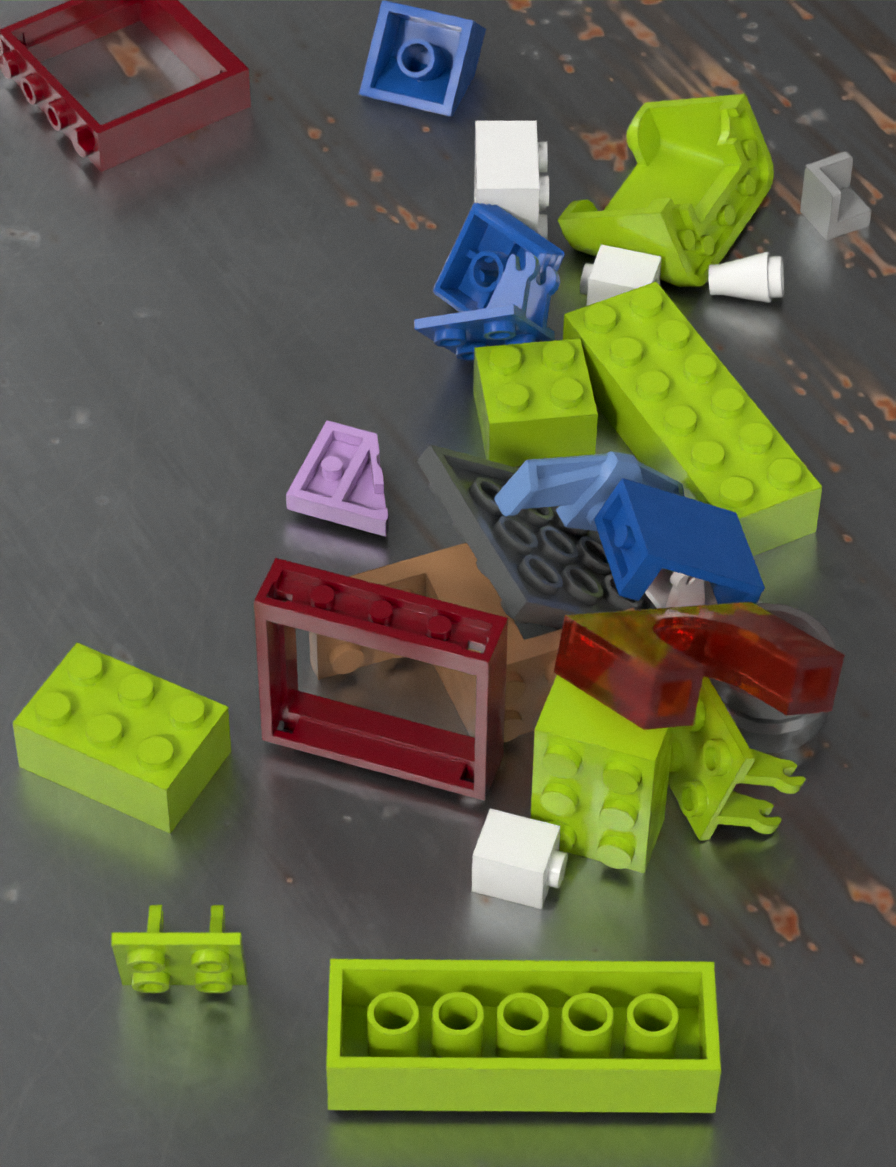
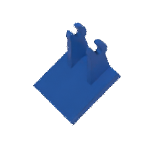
(513, 315)

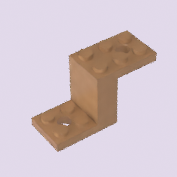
(455, 578)

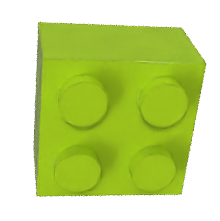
(534, 401)

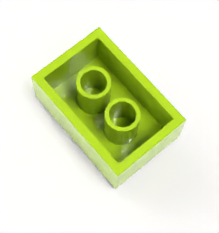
(123, 737)
(599, 779)

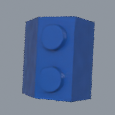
(421, 58)

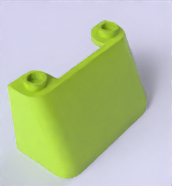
(691, 191)

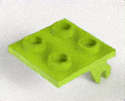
(713, 759)
(162, 959)

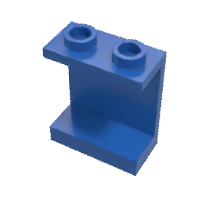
(658, 529)

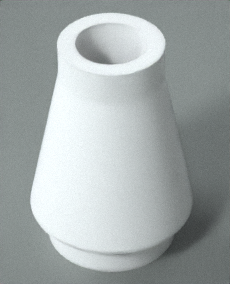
(750, 278)

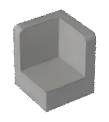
(829, 200)

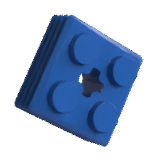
(482, 249)

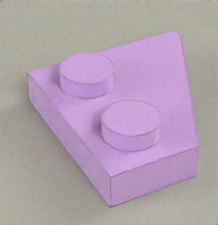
(342, 480)

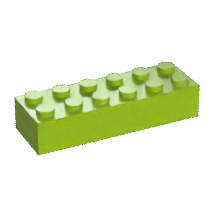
(692, 416)
(522, 1036)

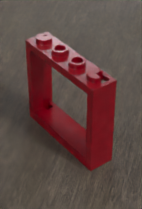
(78, 22)
(392, 623)

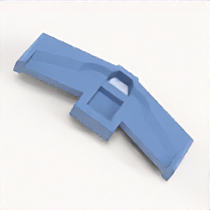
(576, 485)

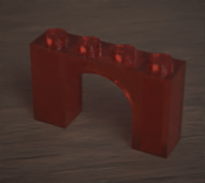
(655, 660)

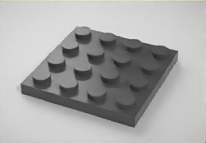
(530, 556)

